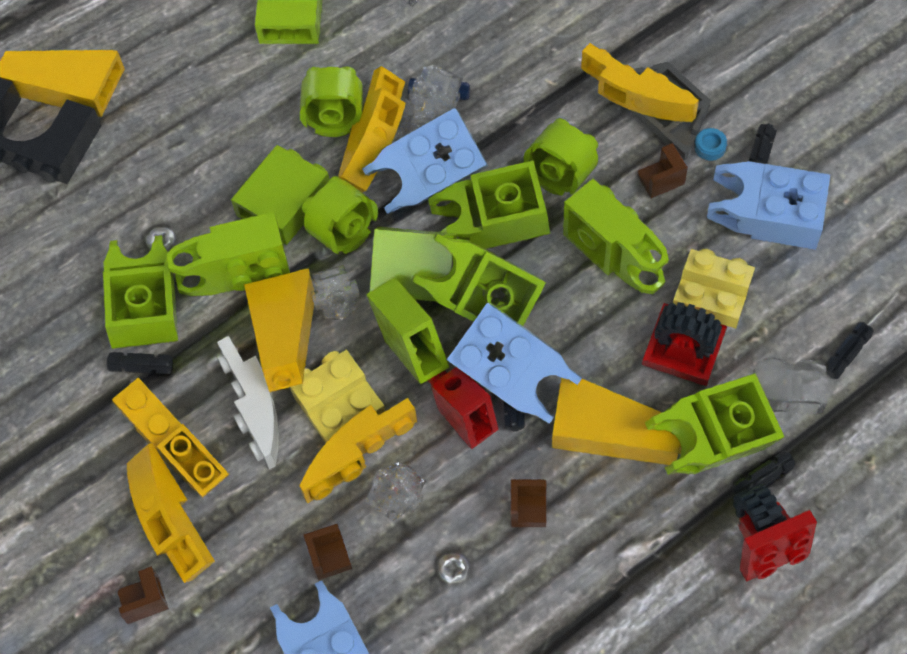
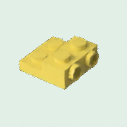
(715, 285)
(335, 393)

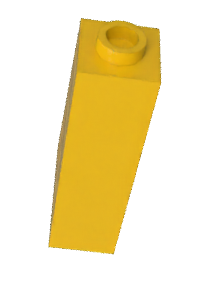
(64, 75)
(282, 325)
(609, 425)

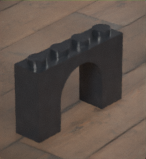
(56, 151)

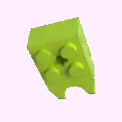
(495, 206)
(613, 236)
(231, 256)
(474, 278)
(139, 297)
(719, 425)

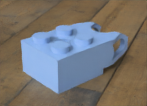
(417, 161)
(772, 203)
(521, 369)
(325, 634)

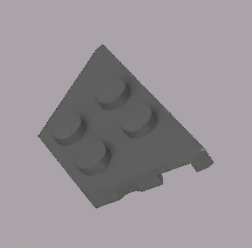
(679, 133)

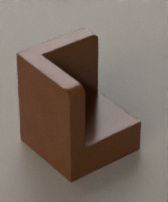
(665, 174)
(528, 502)
(327, 551)
(143, 597)

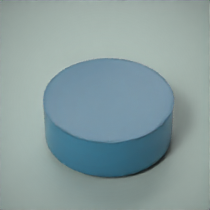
(710, 144)

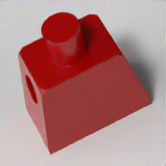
(464, 406)

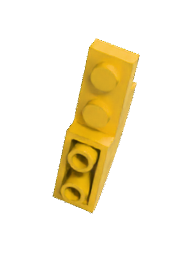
(643, 93)
(375, 129)
(170, 437)
(342, 454)
(160, 512)

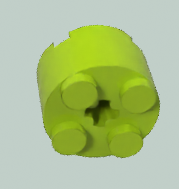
(331, 100)
(562, 157)
(339, 216)

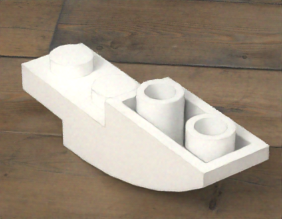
(254, 404)

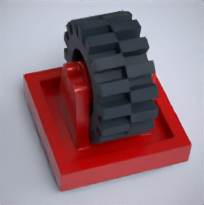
(685, 343)
(770, 533)

